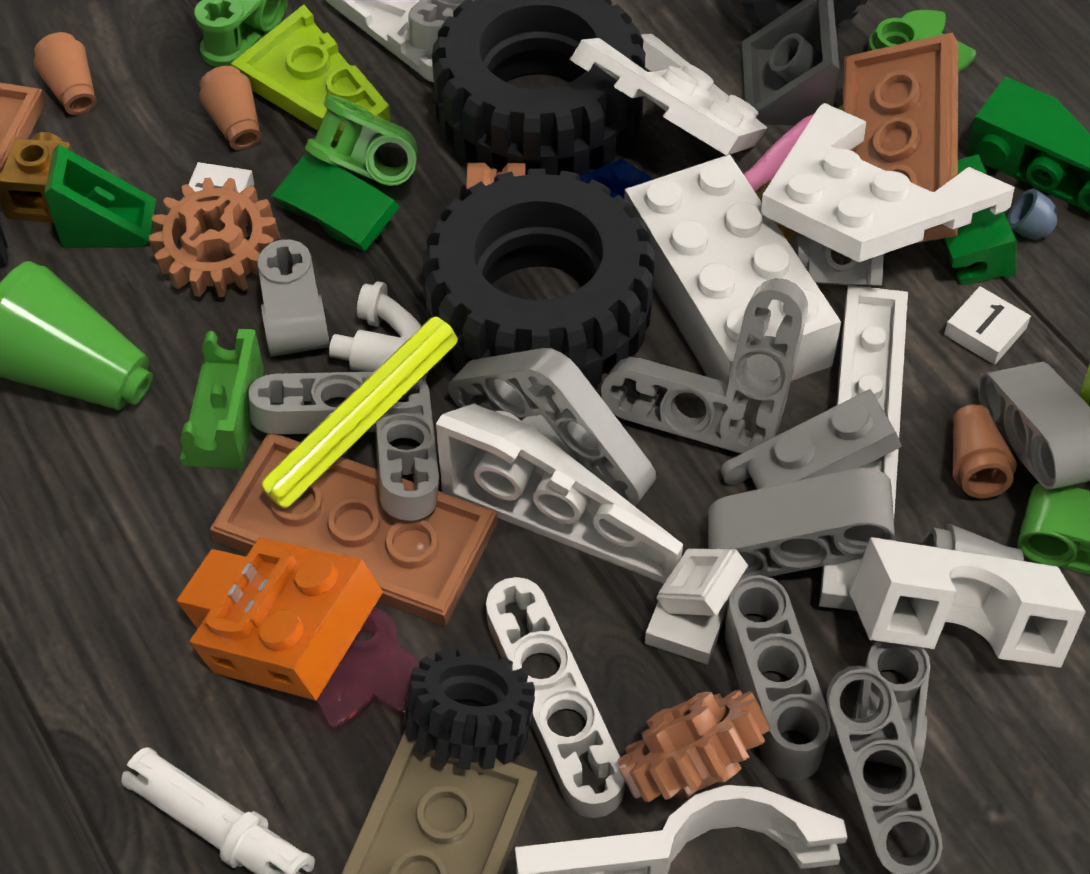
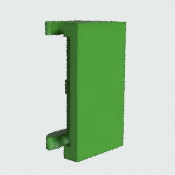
(219, 415)

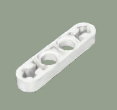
(558, 692)

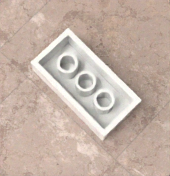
(712, 258)

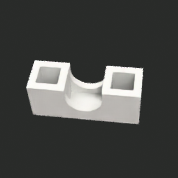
(1016, 605)

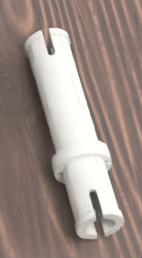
(238, 835)

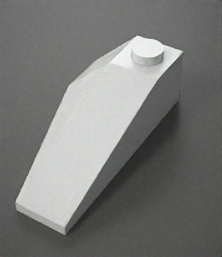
(541, 488)

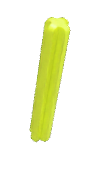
(359, 412)

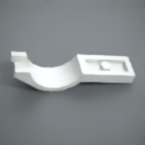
(802, 830)

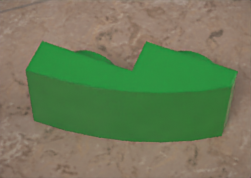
(336, 201)

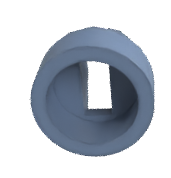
(1033, 215)

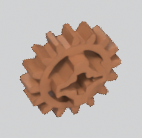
(212, 236)
(693, 745)

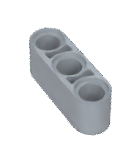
(1040, 422)
(804, 521)
(779, 648)
(899, 802)

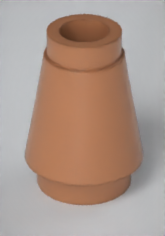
(66, 71)
(231, 105)
(980, 454)

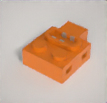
(278, 613)

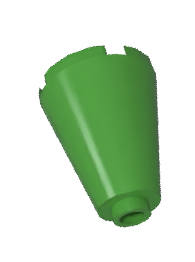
(64, 344)

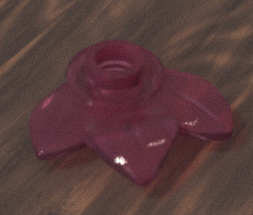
(369, 670)

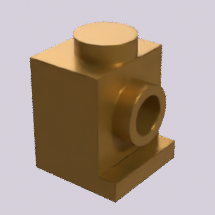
(28, 171)

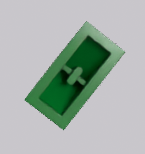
(94, 205)

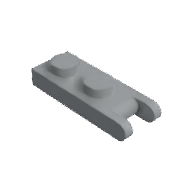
(823, 445)

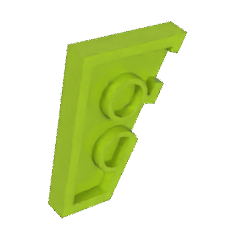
(301, 66)

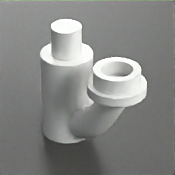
(370, 349)

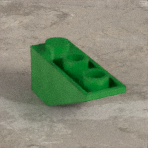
(1033, 142)

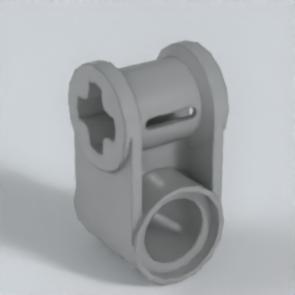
(291, 305)
(911, 697)

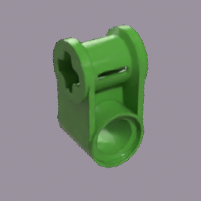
(235, 26)
(360, 140)
(1057, 528)

